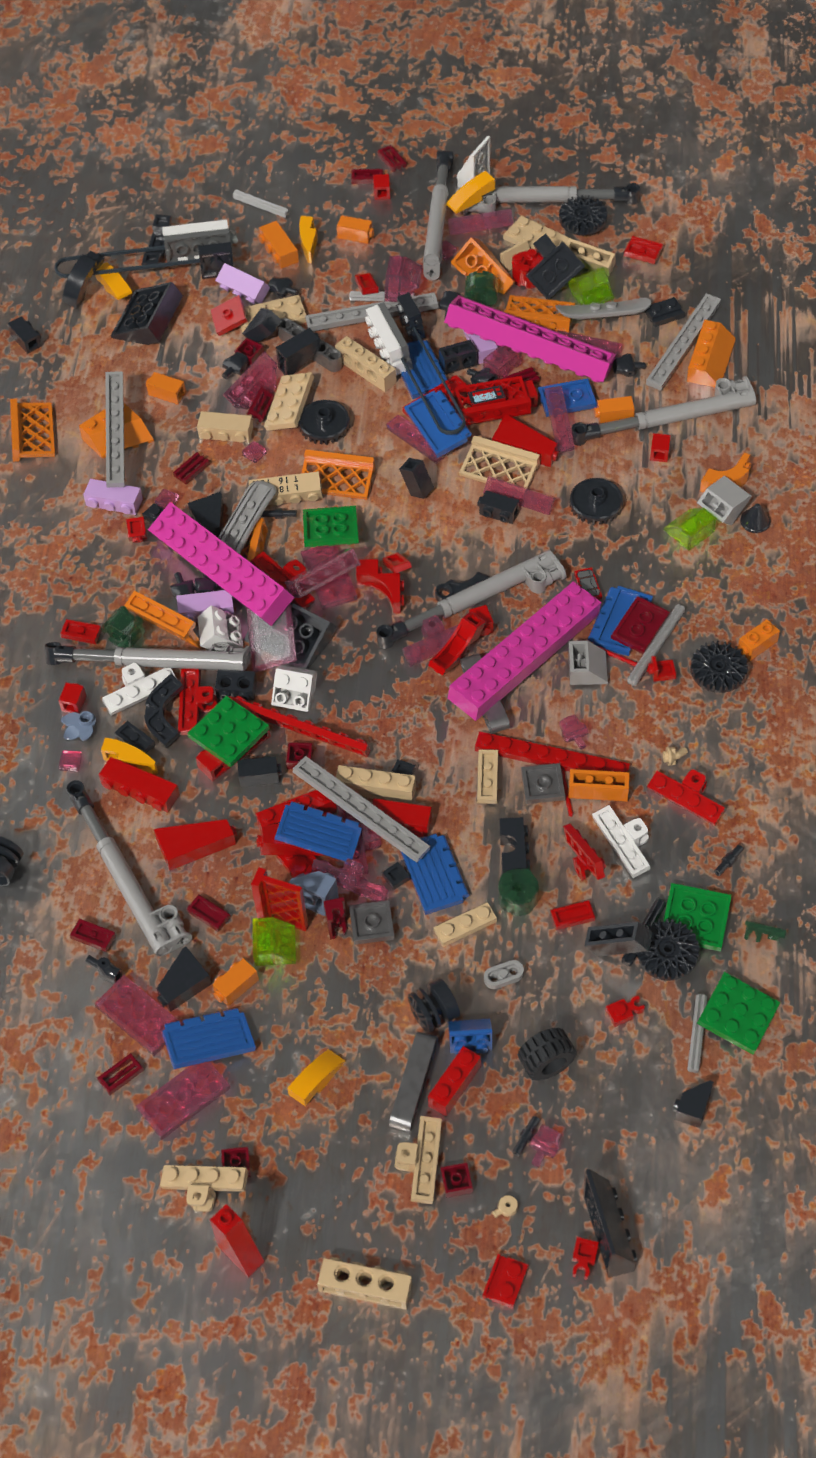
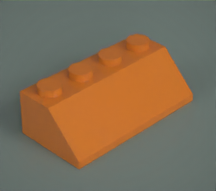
(710, 354)

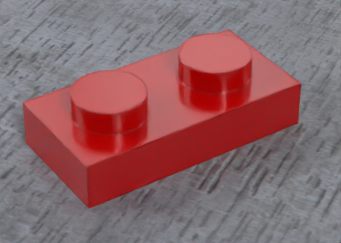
(81, 631)

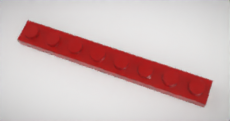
(305, 728)
(545, 755)

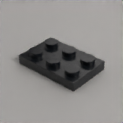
(555, 270)

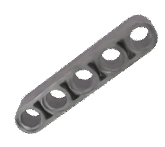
(327, 355)
(495, 717)
(413, 1081)

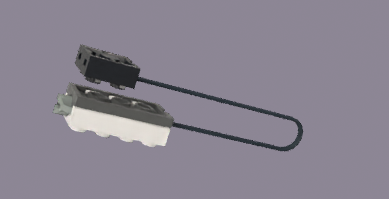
(184, 244)
(394, 347)

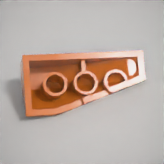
(477, 257)

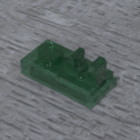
(773, 932)

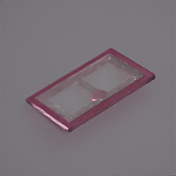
(271, 644)

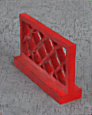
(495, 411)
(266, 903)

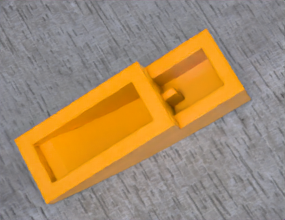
(472, 192)
(308, 237)
(113, 282)
(128, 754)
(315, 1077)

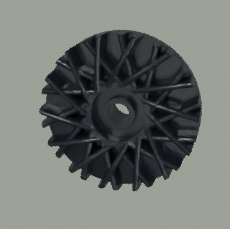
(582, 215)
(324, 421)
(596, 500)
(719, 667)
(672, 964)

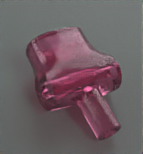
(573, 730)
(545, 1143)

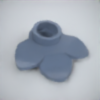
(77, 726)

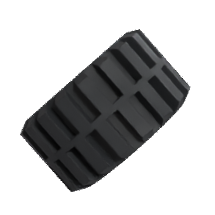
(547, 1054)

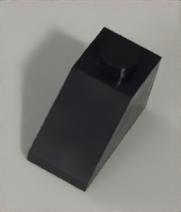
(262, 325)
(693, 1103)

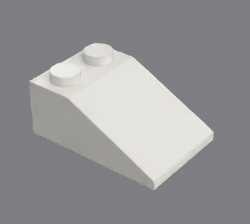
(477, 163)

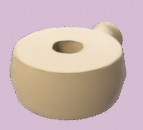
(506, 1211)

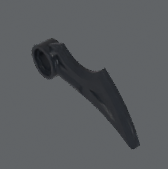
(454, 587)

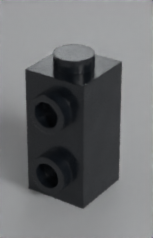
(24, 334)
(416, 478)
(498, 507)
(258, 771)

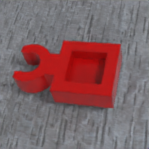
(622, 1012)
(585, 1254)

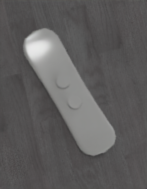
(607, 309)
(247, 514)

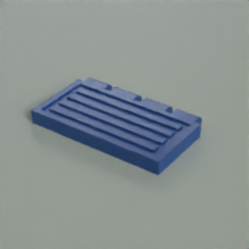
(422, 370)
(446, 417)
(611, 613)
(317, 832)
(436, 876)
(208, 1039)

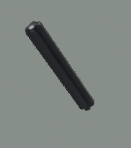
(652, 916)

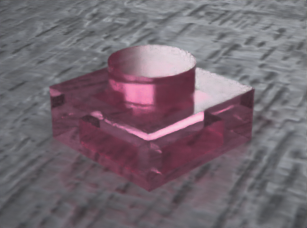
(448, 249)
(254, 452)
(165, 498)
(70, 761)

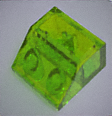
(591, 287)
(273, 942)

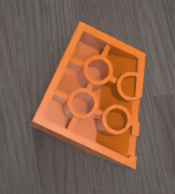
(94, 431)

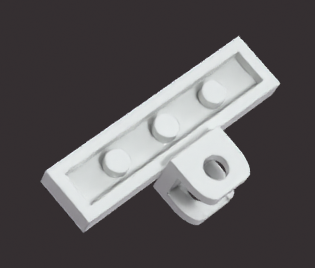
(136, 688)
(624, 839)

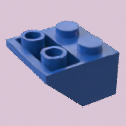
(472, 1034)

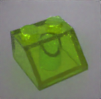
(692, 527)

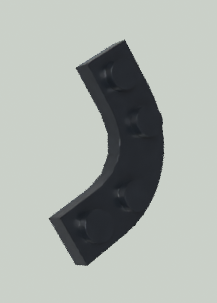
(155, 709)

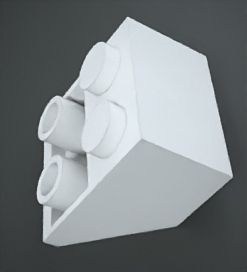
(219, 626)
(294, 687)

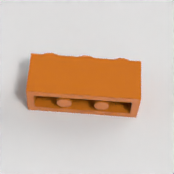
(278, 244)
(599, 785)

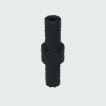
(279, 513)
(728, 860)
(526, 1136)

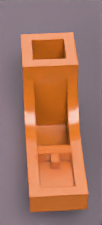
(737, 474)

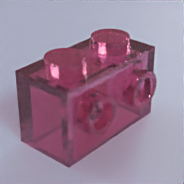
(502, 361)

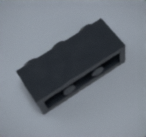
(618, 939)

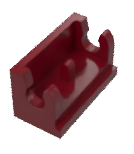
(335, 916)

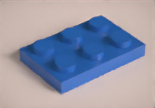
(576, 393)

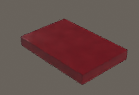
(640, 625)

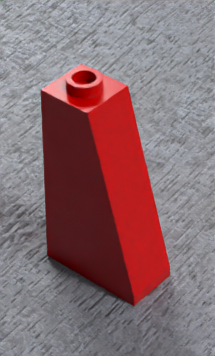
(518, 435)
(194, 841)
(270, 846)
(236, 1241)

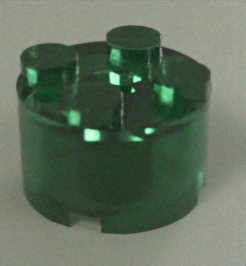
(481, 288)
(123, 628)
(518, 891)

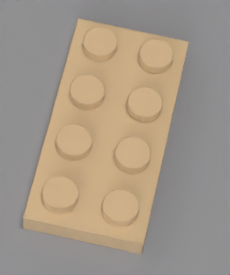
(531, 231)
(286, 307)
(289, 401)

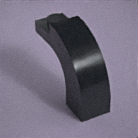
(79, 278)

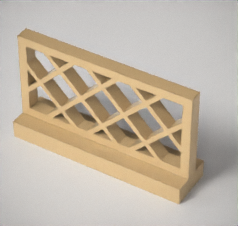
(504, 452)

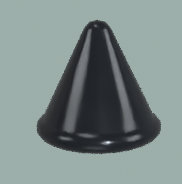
(755, 519)

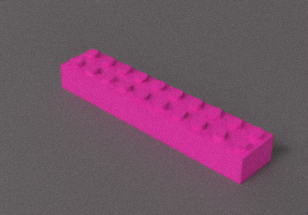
(529, 338)
(221, 564)
(523, 651)

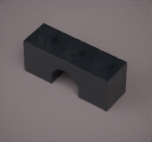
(513, 834)

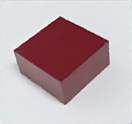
(250, 349)
(297, 752)
(236, 1158)
(456, 1180)

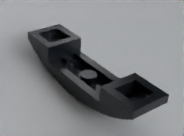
(157, 239)

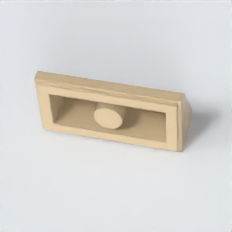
(506, 256)

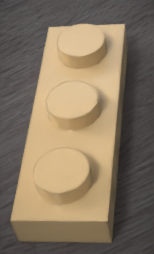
(487, 776)
(465, 924)

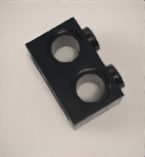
(457, 356)
(236, 680)

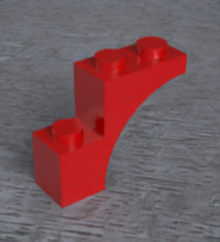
(371, 575)
(456, 647)

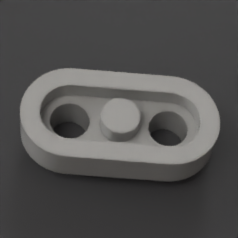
(502, 974)

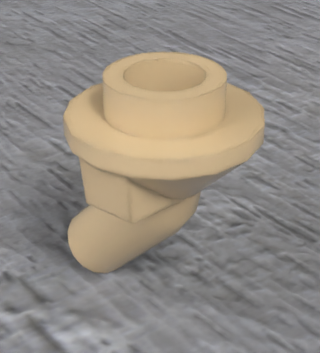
(671, 755)

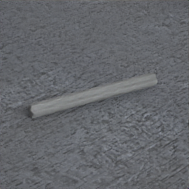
(656, 644)

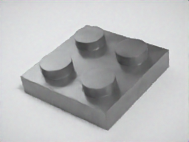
(543, 783)
(371, 922)

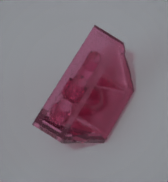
(401, 277)
(259, 374)

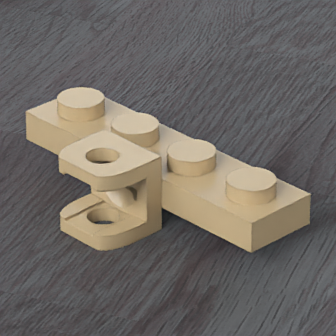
(421, 1159)
(203, 1182)

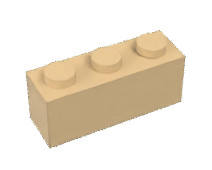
(592, 256)
(225, 427)

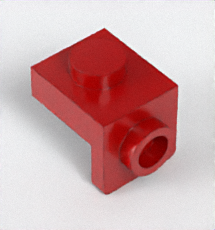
(136, 529)
(661, 669)

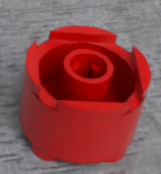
(522, 264)

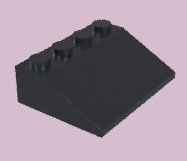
(148, 314)
(310, 635)
(608, 1225)

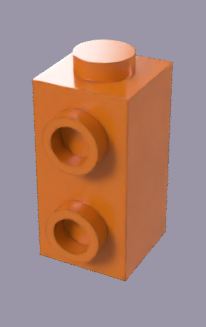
(355, 229)
(166, 388)
(614, 409)
(758, 639)
(234, 982)

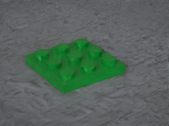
(330, 526)
(228, 731)
(701, 911)
(738, 1013)

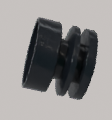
(9, 859)
(431, 1006)

